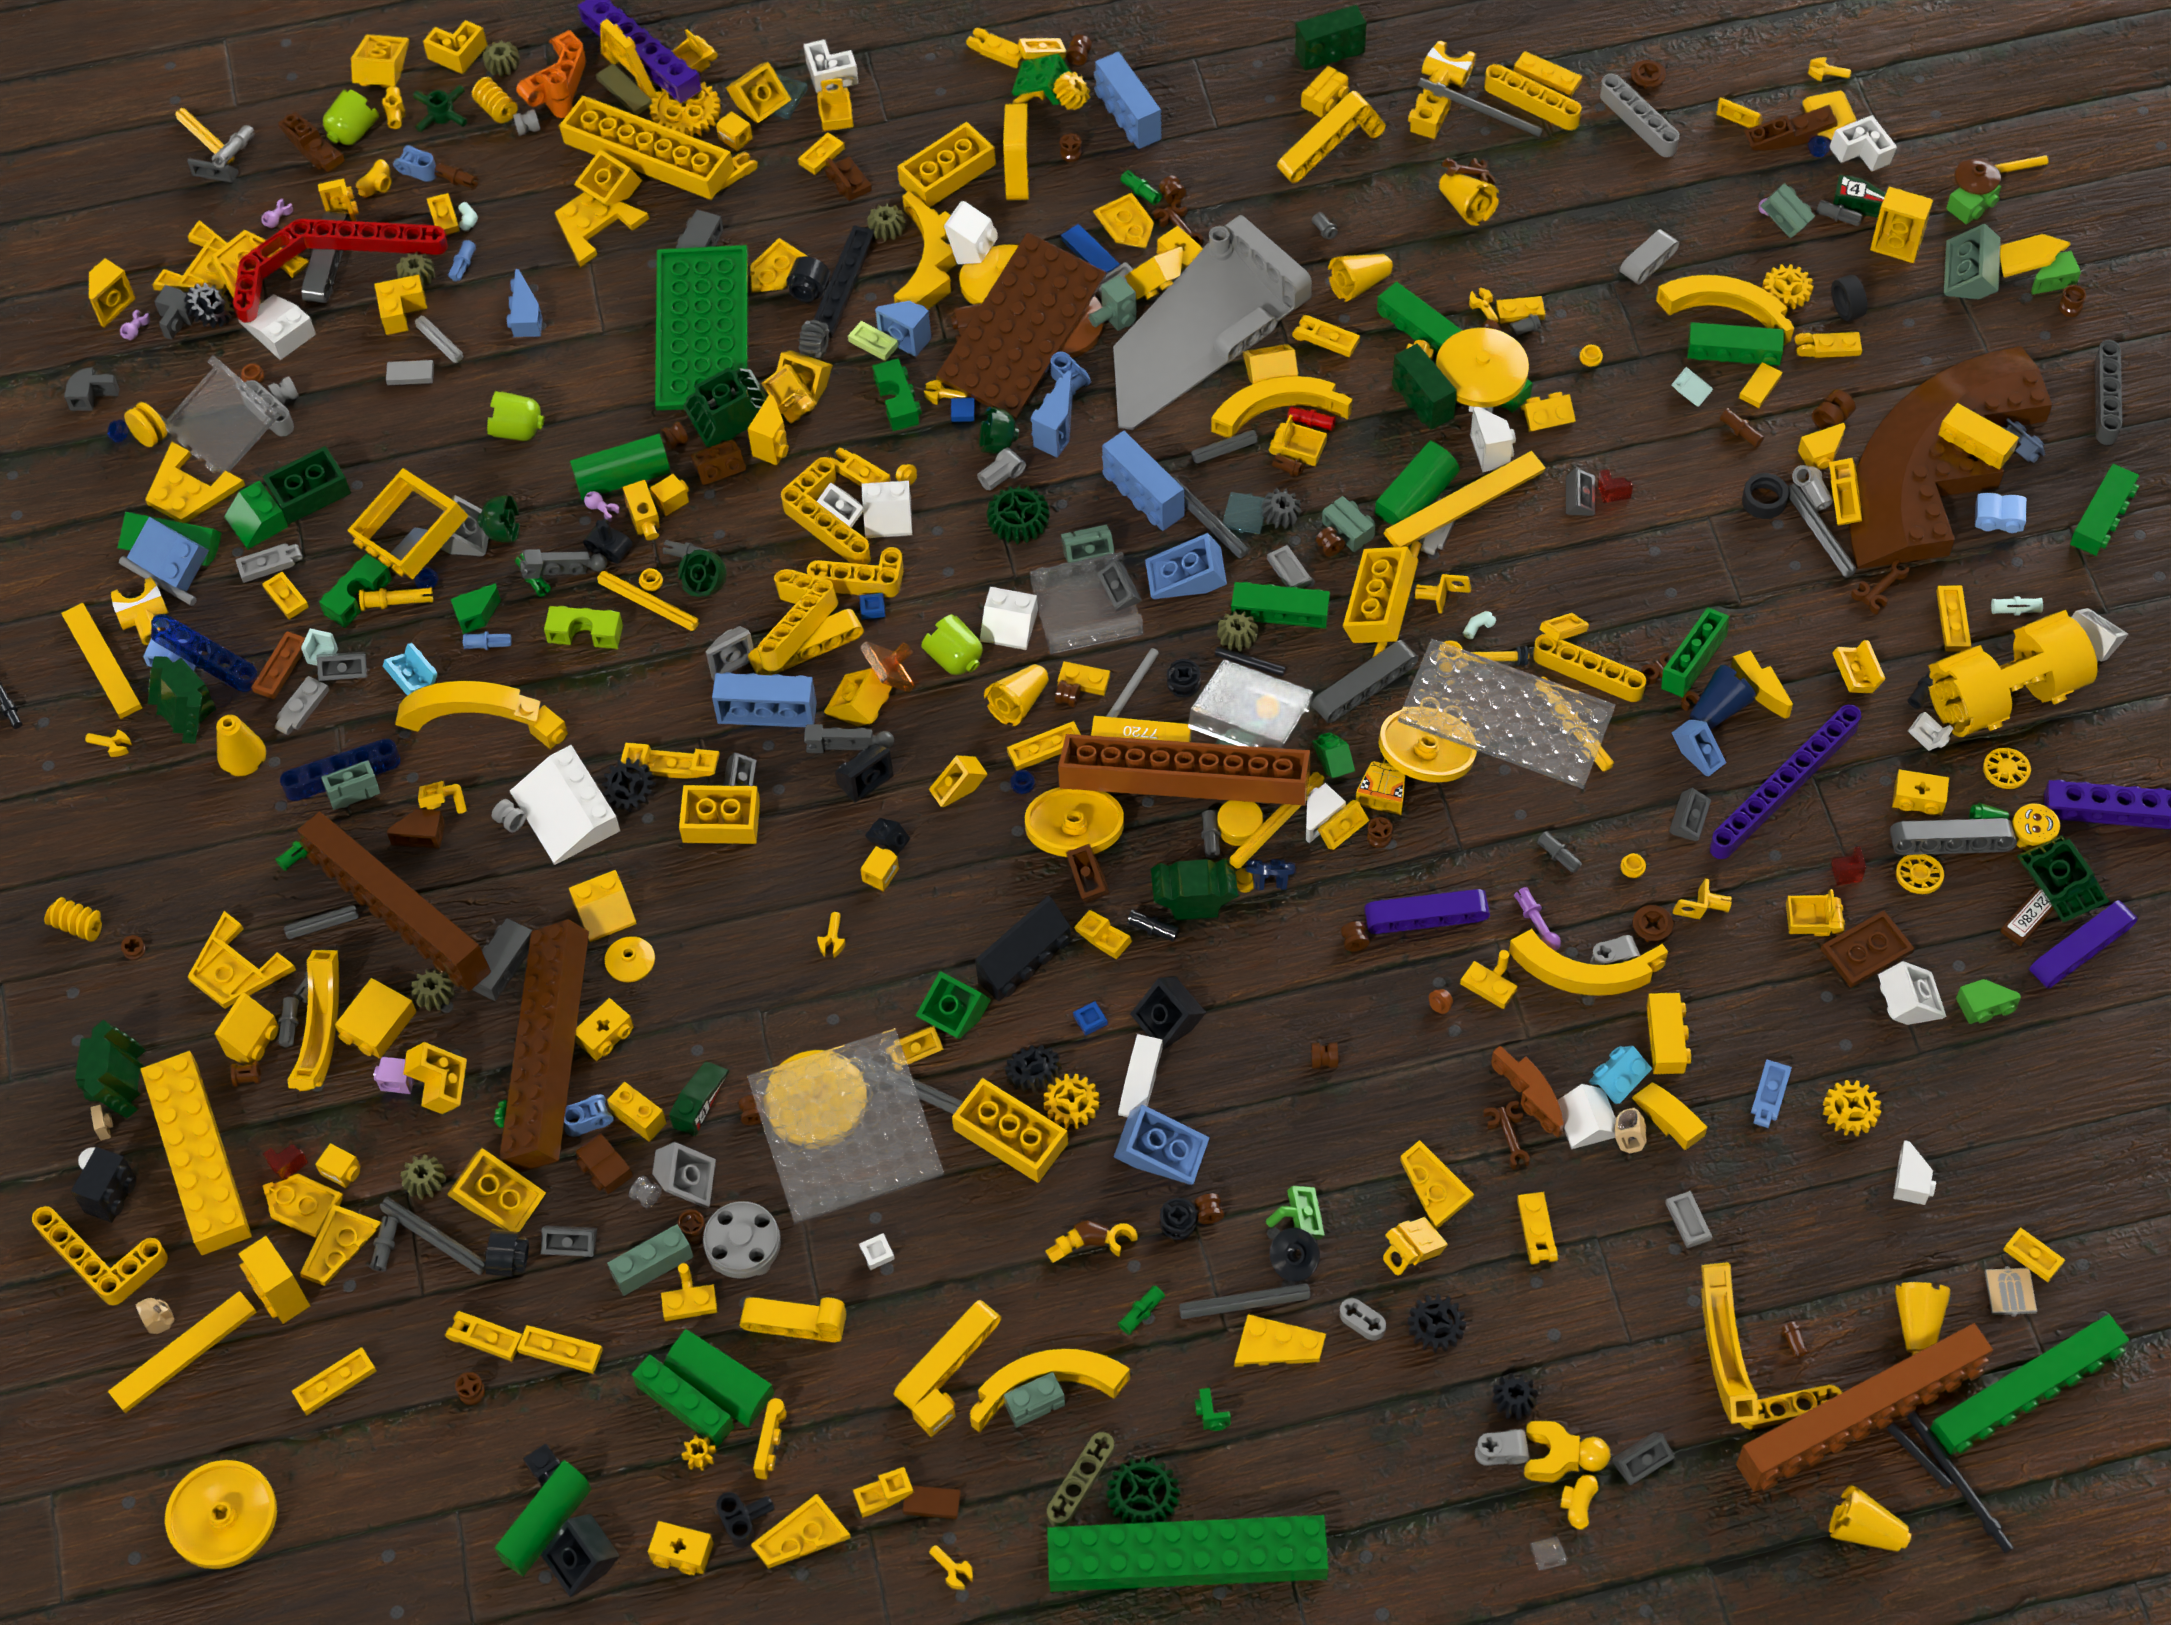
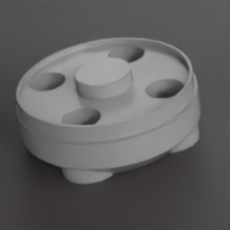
(741, 1240)

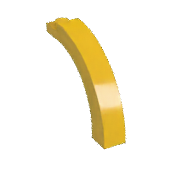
(1725, 292)
(1274, 394)
(465, 698)
(1583, 977)
(320, 1021)
(1726, 1357)
(1066, 1364)

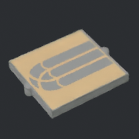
(2010, 1291)

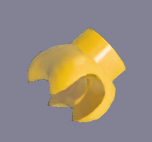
(375, 180)
(1578, 1500)

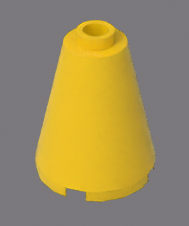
(1470, 197)
(1357, 274)
(1015, 694)
(238, 747)
(1921, 1313)
(1867, 1522)

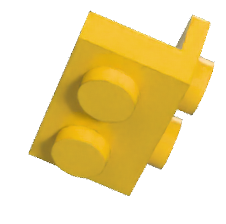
(338, 198)
(1548, 412)
(1859, 668)

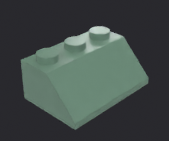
(1972, 264)

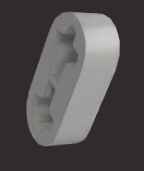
(1365, 1314)

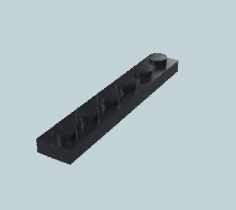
(844, 277)

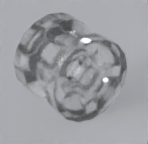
(645, 1192)

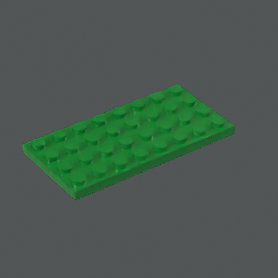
(699, 318)

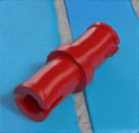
(1312, 418)

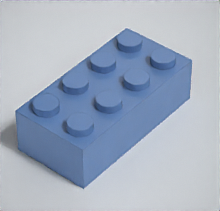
(1127, 100)
(1143, 481)
(764, 699)

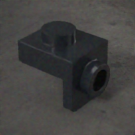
(888, 834)

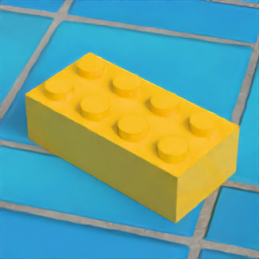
(947, 165)
(1380, 595)
(1010, 1130)

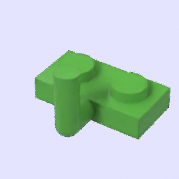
(1303, 1209)

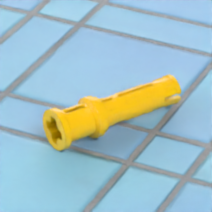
(384, 598)

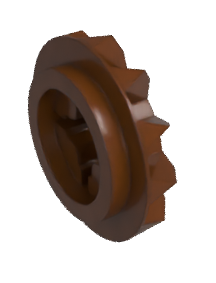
(1652, 68)
(1652, 913)

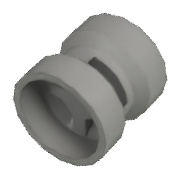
(526, 122)
(283, 390)
(506, 813)

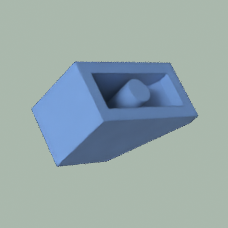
(1699, 746)

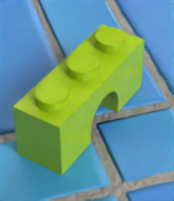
(565, 622)

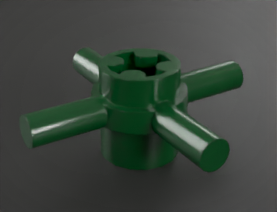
(440, 107)

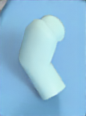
(469, 216)
(1484, 618)

